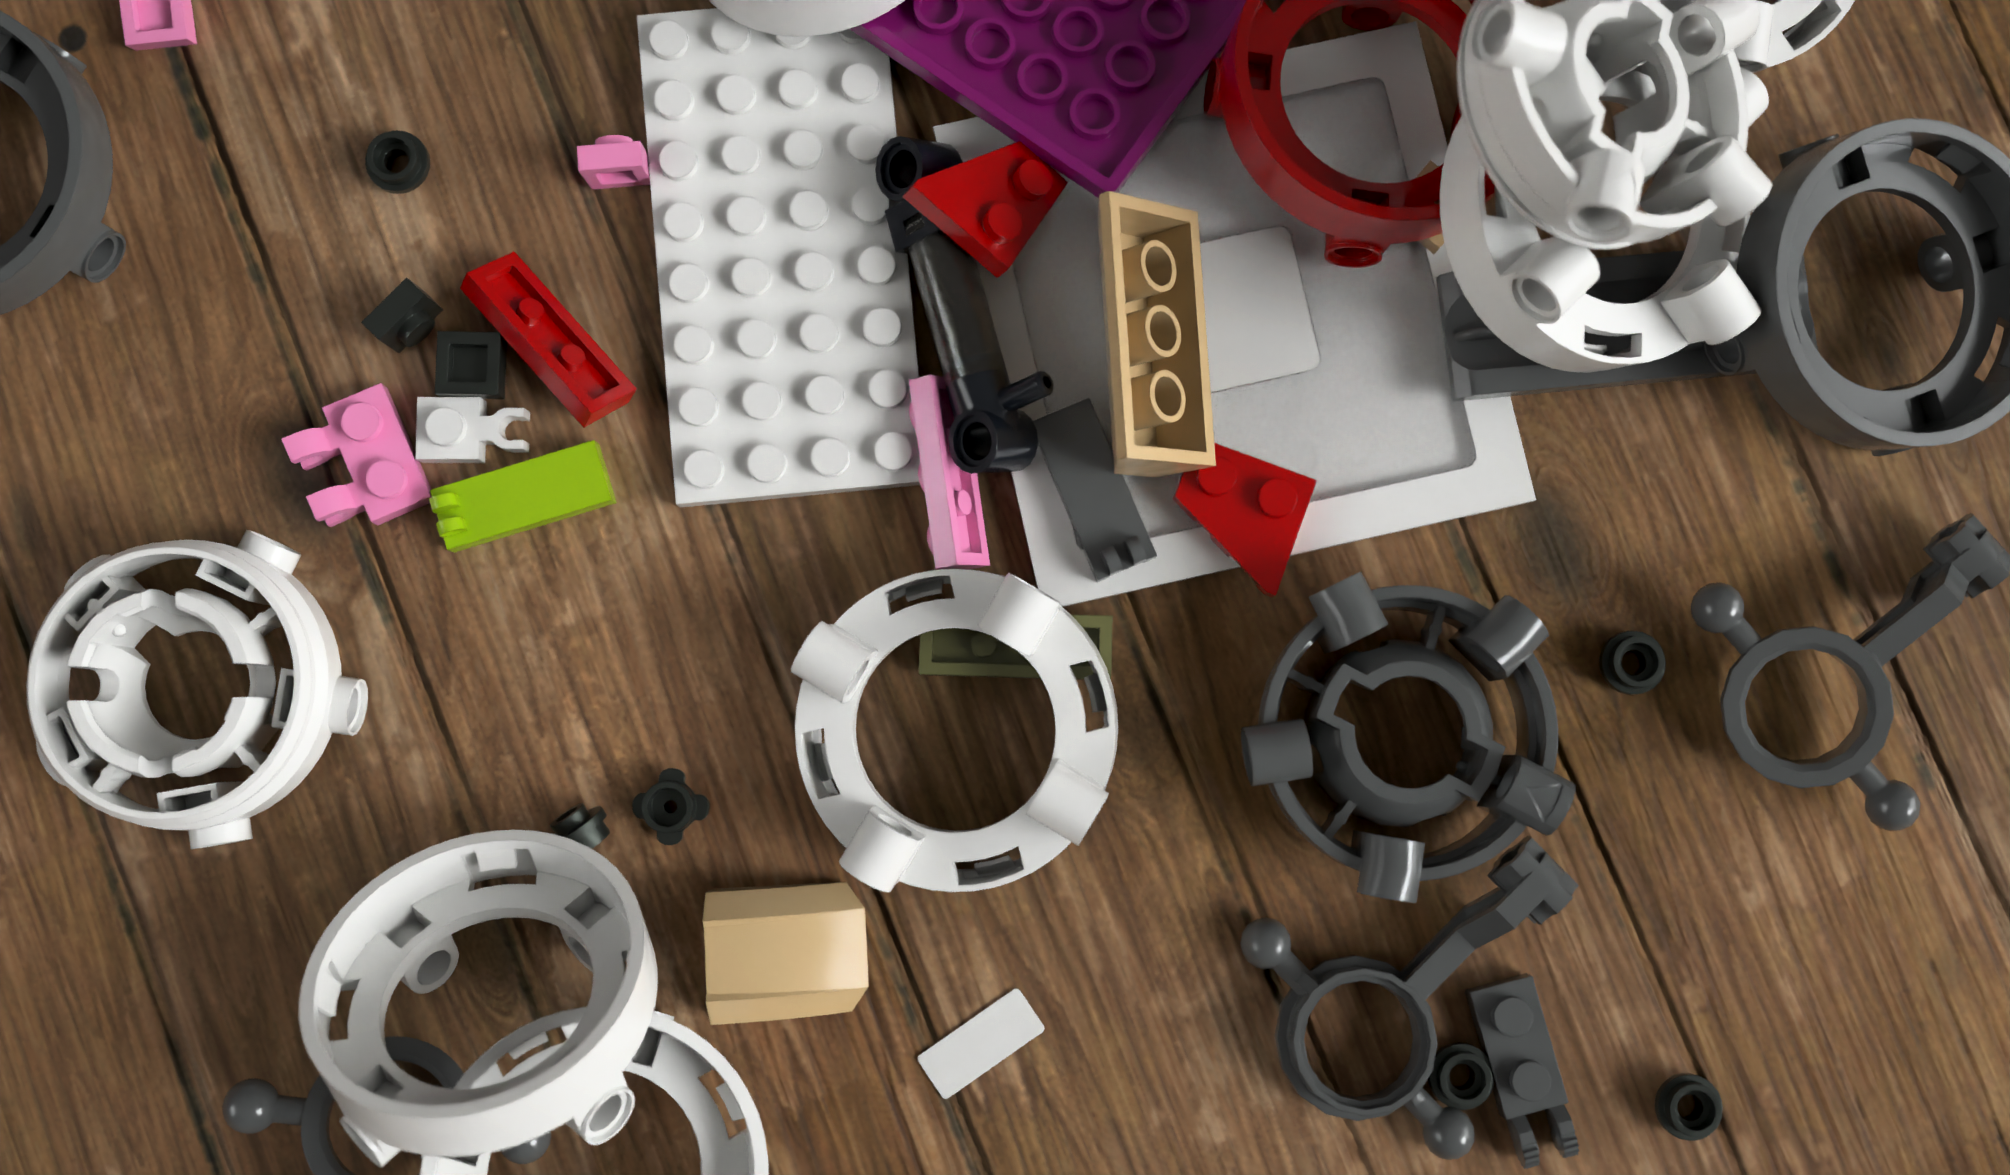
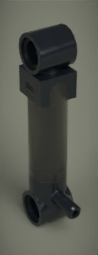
(987, 426)

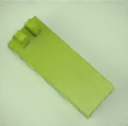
(522, 496)

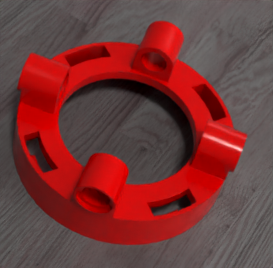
(1246, 91)

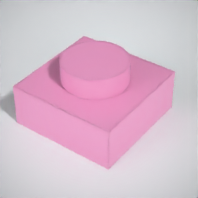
(614, 163)

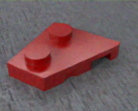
(990, 202)
(1248, 511)

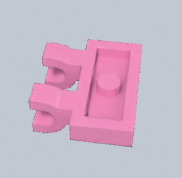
(376, 453)

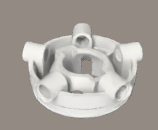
(1572, 174)
(98, 628)

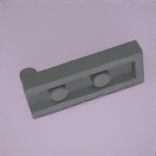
(1091, 492)

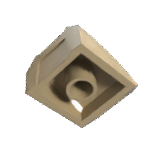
(783, 952)

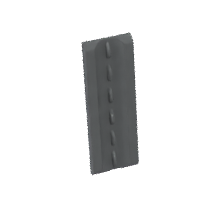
(1488, 368)

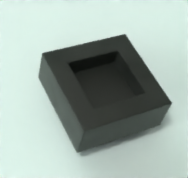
(403, 317)
(470, 364)

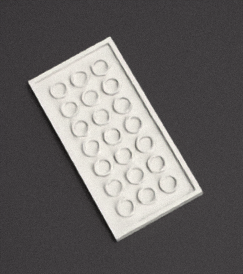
(776, 261)

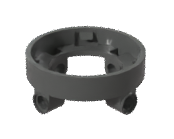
(66, 223)
(1968, 256)

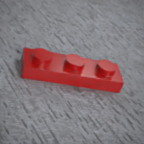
(548, 338)

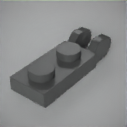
(1522, 1063)

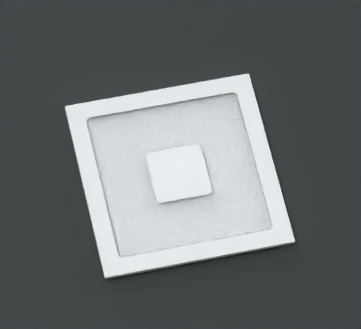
(1304, 356)

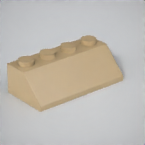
(1155, 337)

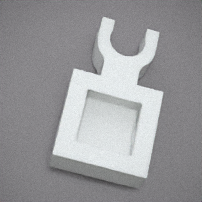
(460, 429)

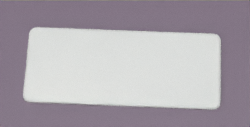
(981, 1043)

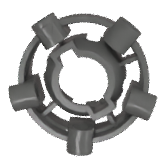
(1511, 788)

